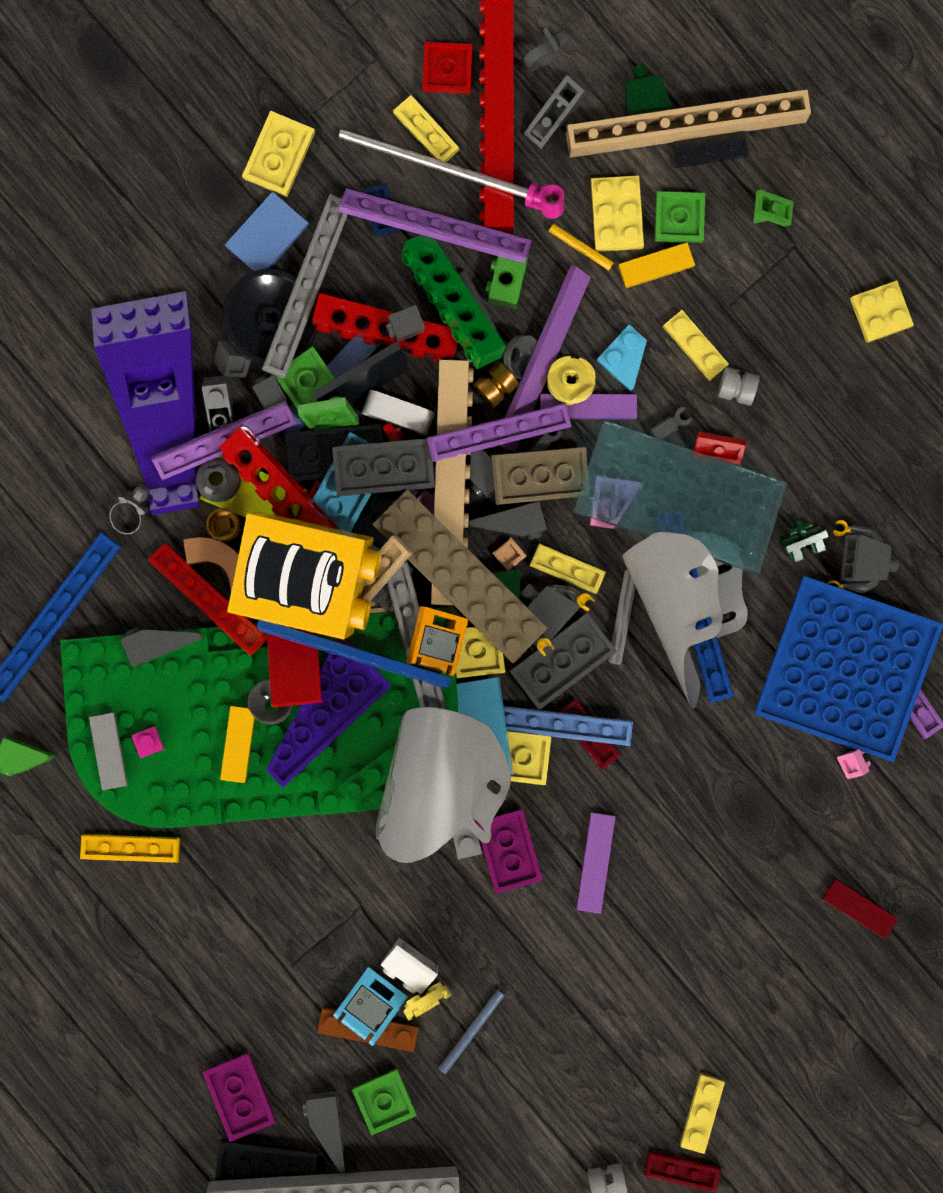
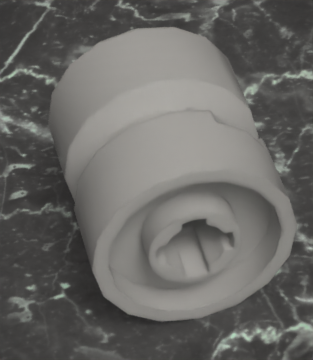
(738, 386)
(598, 1179)

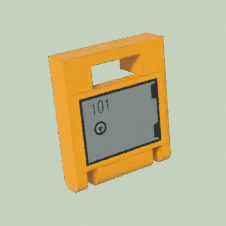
(434, 645)

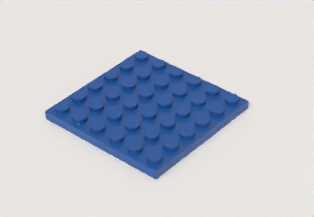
(848, 668)

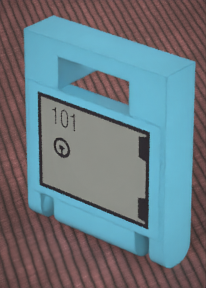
(367, 1009)

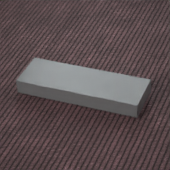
(108, 751)

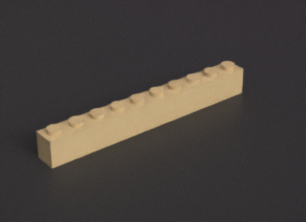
(688, 123)
(452, 472)

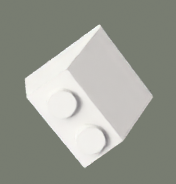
(409, 966)

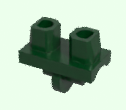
(802, 536)

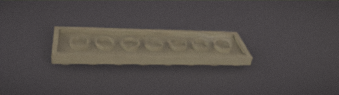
(461, 577)

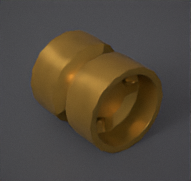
(496, 384)
(224, 525)

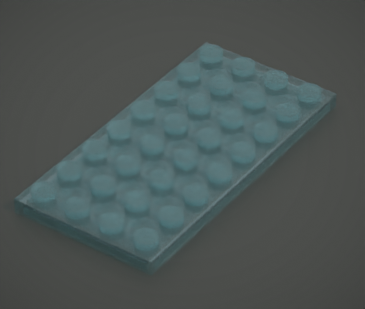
(672, 489)

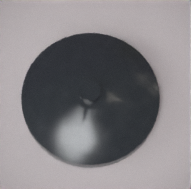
(254, 313)

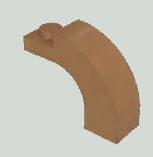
(209, 550)

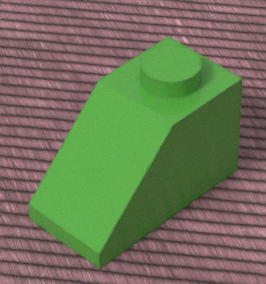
(19, 756)

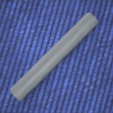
(622, 618)

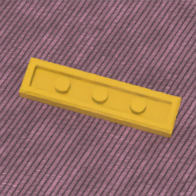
(130, 848)

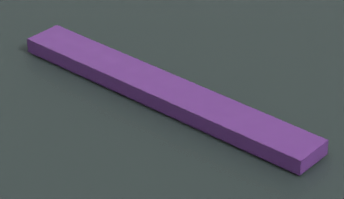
(435, 225)
(548, 345)

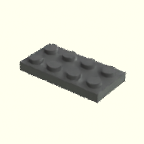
(383, 467)
(574, 655)

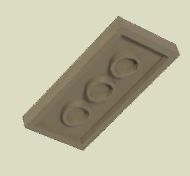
(539, 475)

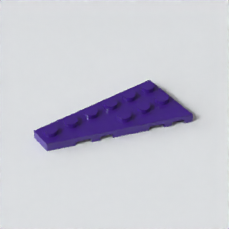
(347, 693)

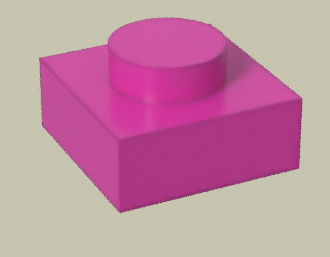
(148, 742)

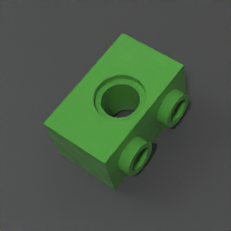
(504, 294)

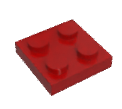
(447, 68)

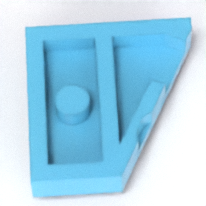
(624, 357)

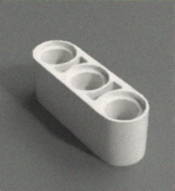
(398, 412)

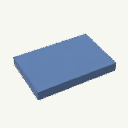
(267, 234)

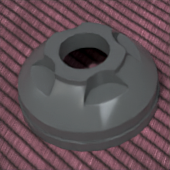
(524, 349)
(229, 485)
(257, 705)

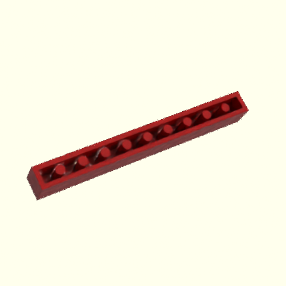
(498, 112)

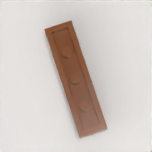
(396, 1035)

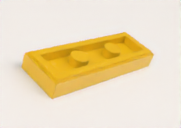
(656, 265)
(237, 745)

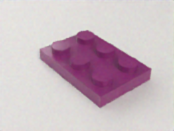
(511, 852)
(239, 1096)

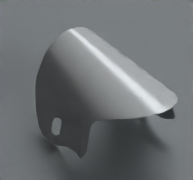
(679, 601)
(440, 783)

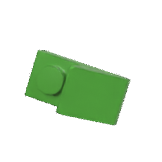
(772, 208)

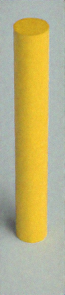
(581, 247)

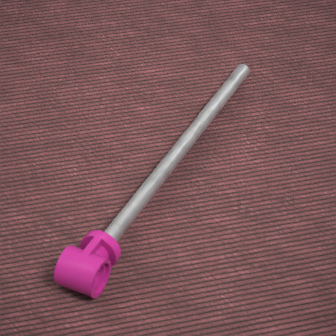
(536, 196)

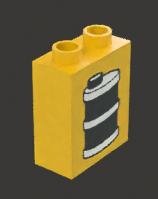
(303, 575)

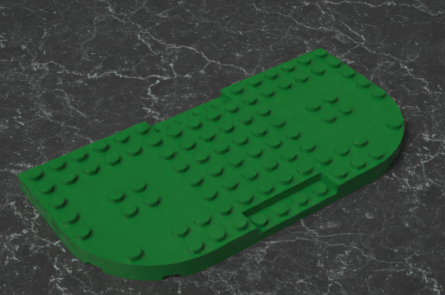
(190, 705)

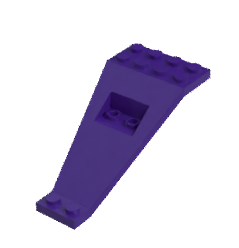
(143, 350)

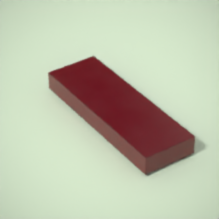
(600, 752)
(859, 909)
(682, 1171)

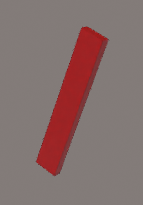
(207, 599)

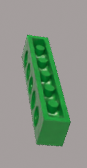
(426, 249)

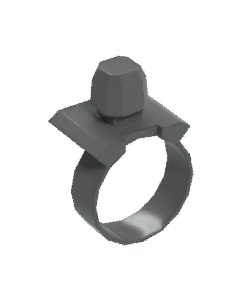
(547, 50)
(138, 499)

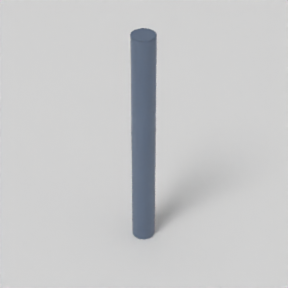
(471, 1031)

